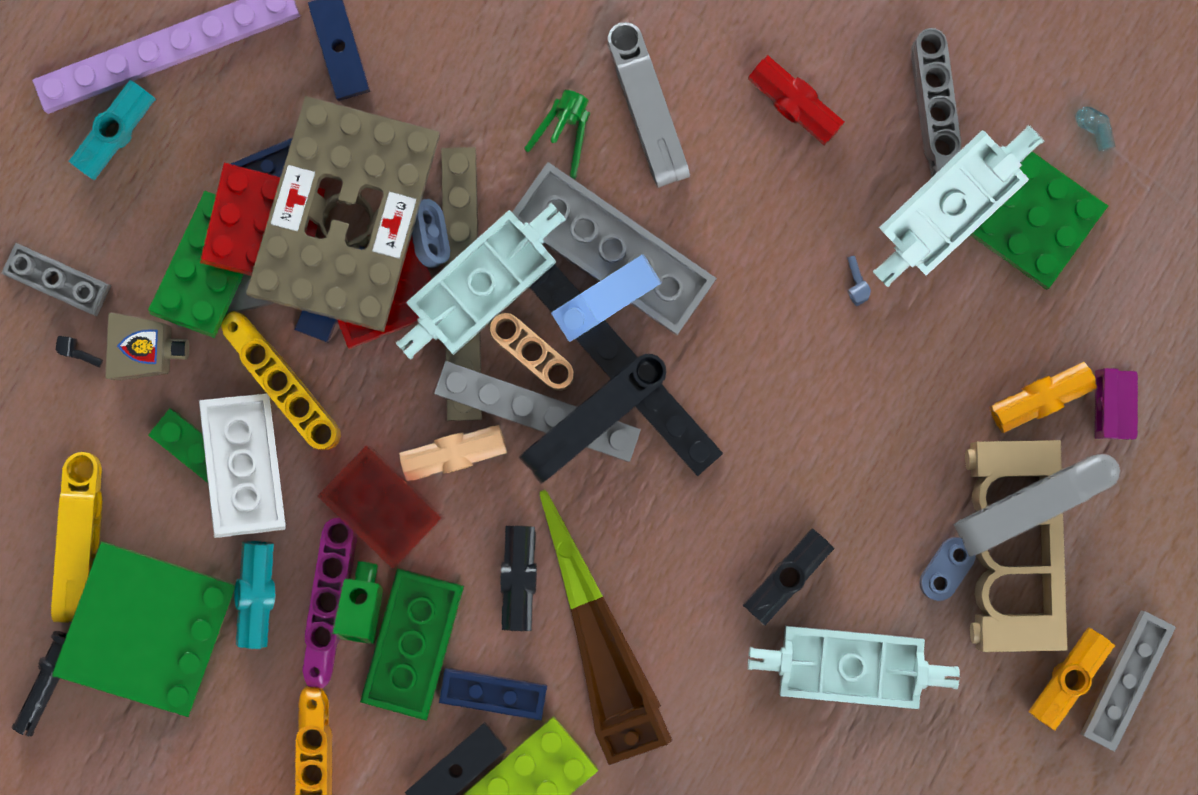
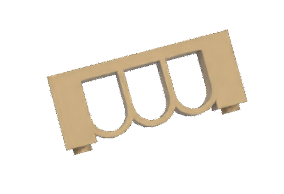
(1020, 631)

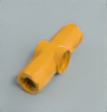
(1043, 397)
(1086, 660)

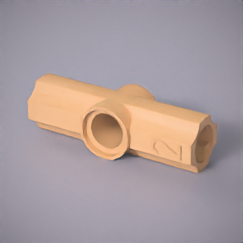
(453, 453)

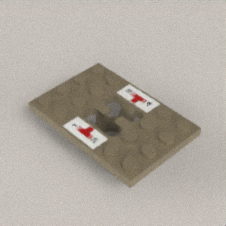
(330, 272)

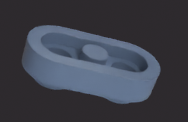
(430, 235)
(948, 568)

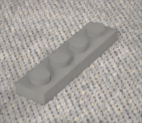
(1128, 680)

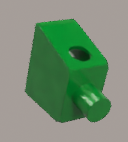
(359, 621)

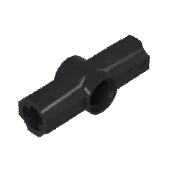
(805, 560)
(518, 578)

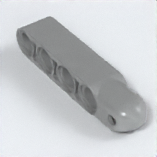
(940, 97)
(647, 105)
(1037, 503)

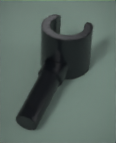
(66, 347)

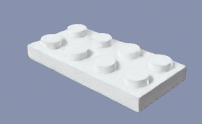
(242, 465)

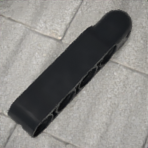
(594, 416)

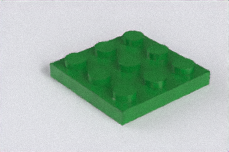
(1041, 222)

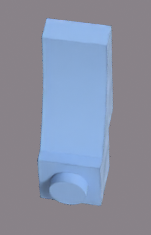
(606, 298)

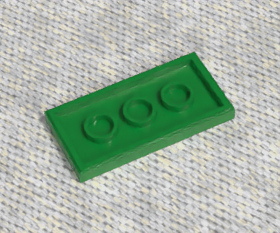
(412, 644)

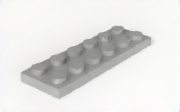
(605, 240)

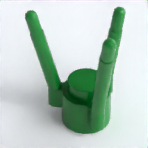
(570, 109)

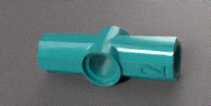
(97, 147)
(254, 594)

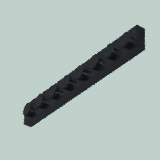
(612, 357)

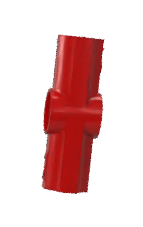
(795, 100)

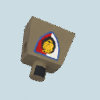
(140, 348)

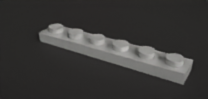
(525, 407)

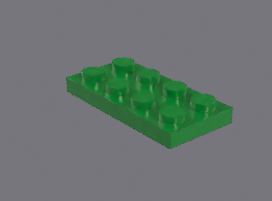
(192, 291)

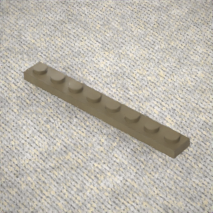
(461, 222)

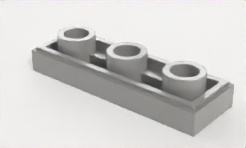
(72, 287)

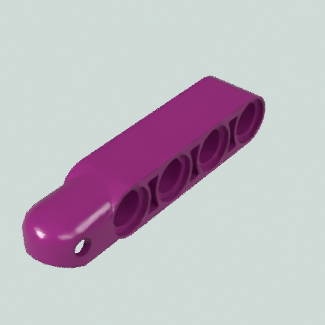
(316, 654)

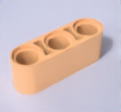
(525, 336)

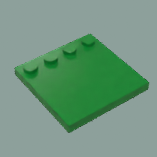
(144, 629)

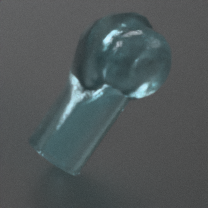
(1097, 124)

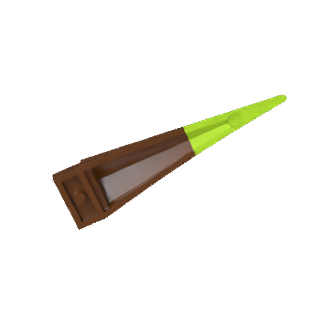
(619, 694)

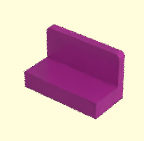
(1116, 404)

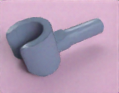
(861, 291)

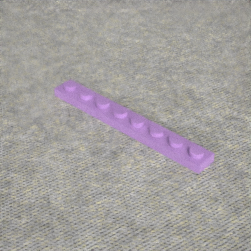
(160, 50)

